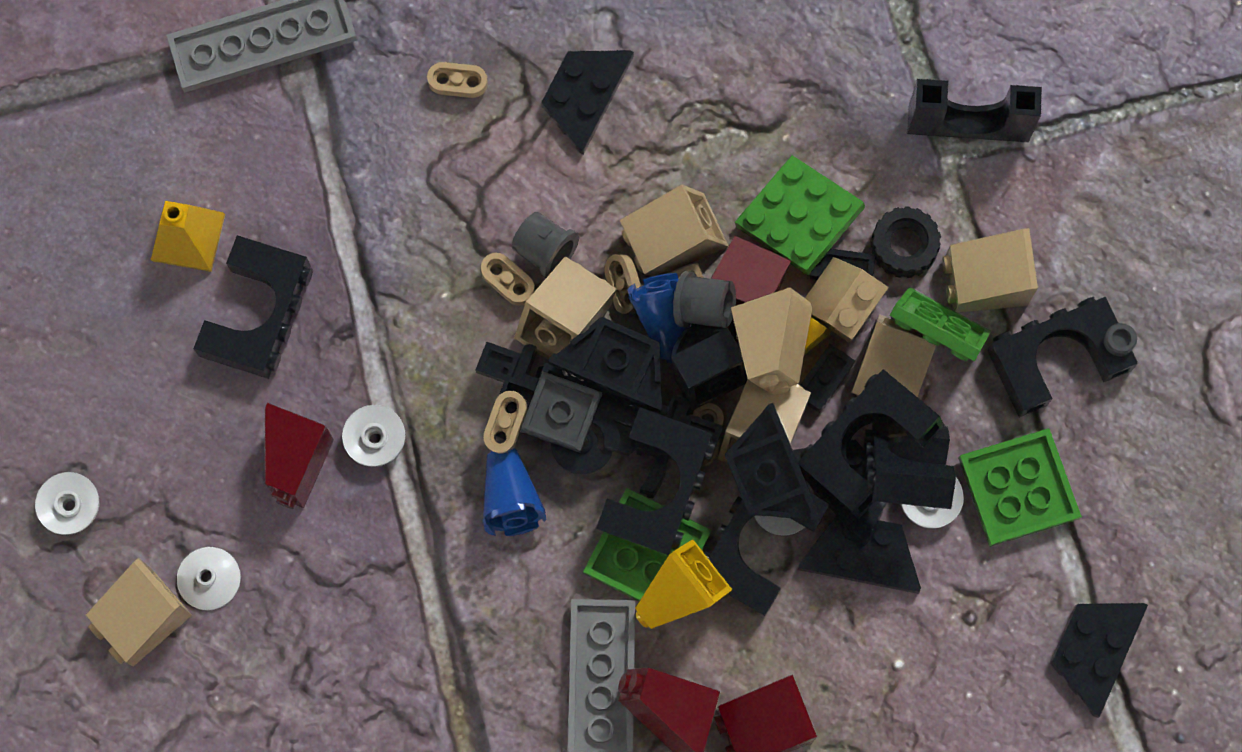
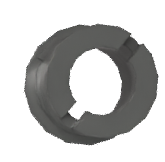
(544, 242)
(703, 301)

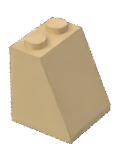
(672, 231)
(991, 272)
(844, 298)
(563, 307)
(773, 338)
(898, 352)
(753, 402)
(136, 614)

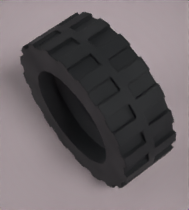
(916, 221)

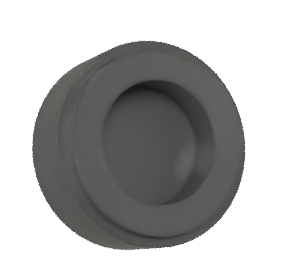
(1120, 339)

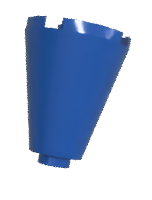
(655, 310)
(510, 496)

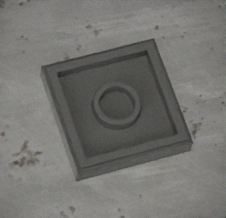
(561, 412)

